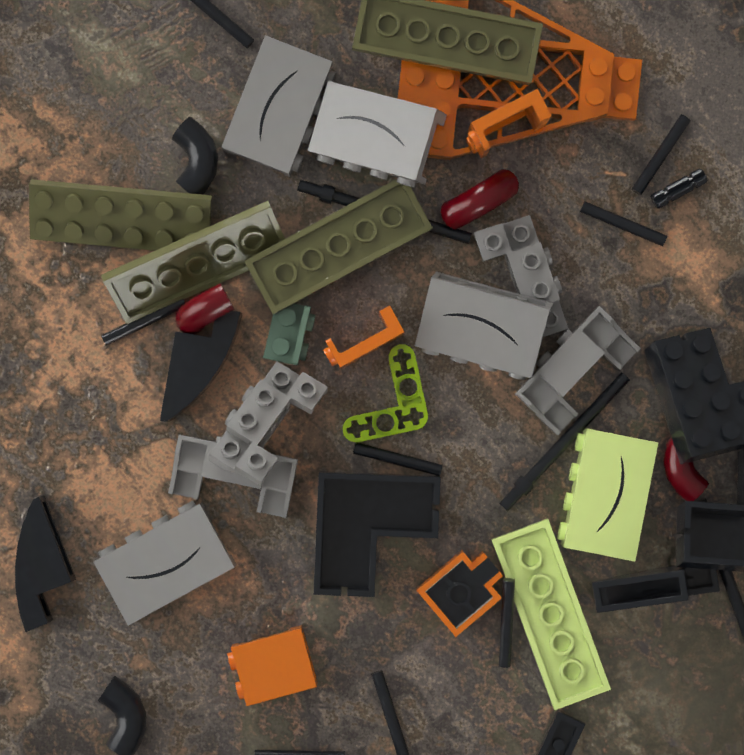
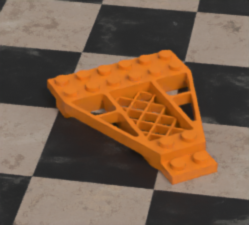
(605, 87)

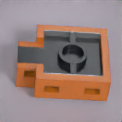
(462, 590)

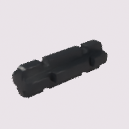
(679, 188)

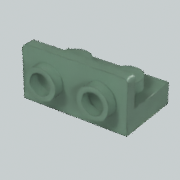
(288, 333)

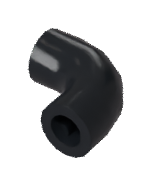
(201, 156)
(129, 717)

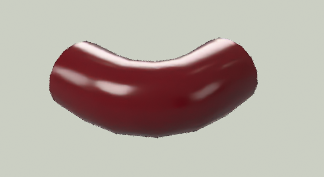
(480, 199)
(203, 309)
(684, 477)

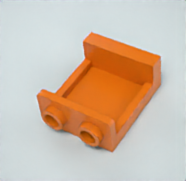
(529, 105)
(392, 332)
(273, 666)

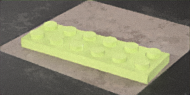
(551, 614)

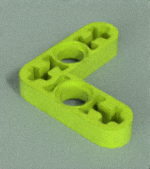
(405, 402)

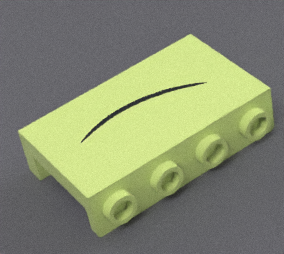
(608, 494)

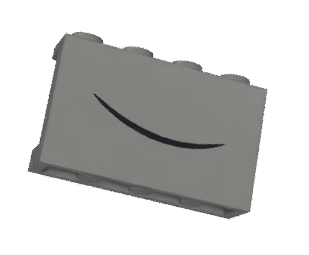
(278, 106)
(374, 133)
(482, 325)
(163, 562)

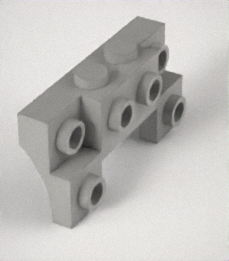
(526, 263)
(568, 364)
(258, 417)
(193, 464)

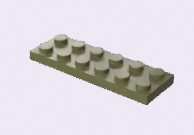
(449, 38)
(114, 215)
(338, 245)
(192, 263)

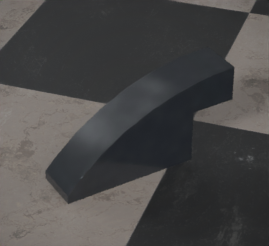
(196, 364)
(39, 564)
(653, 587)

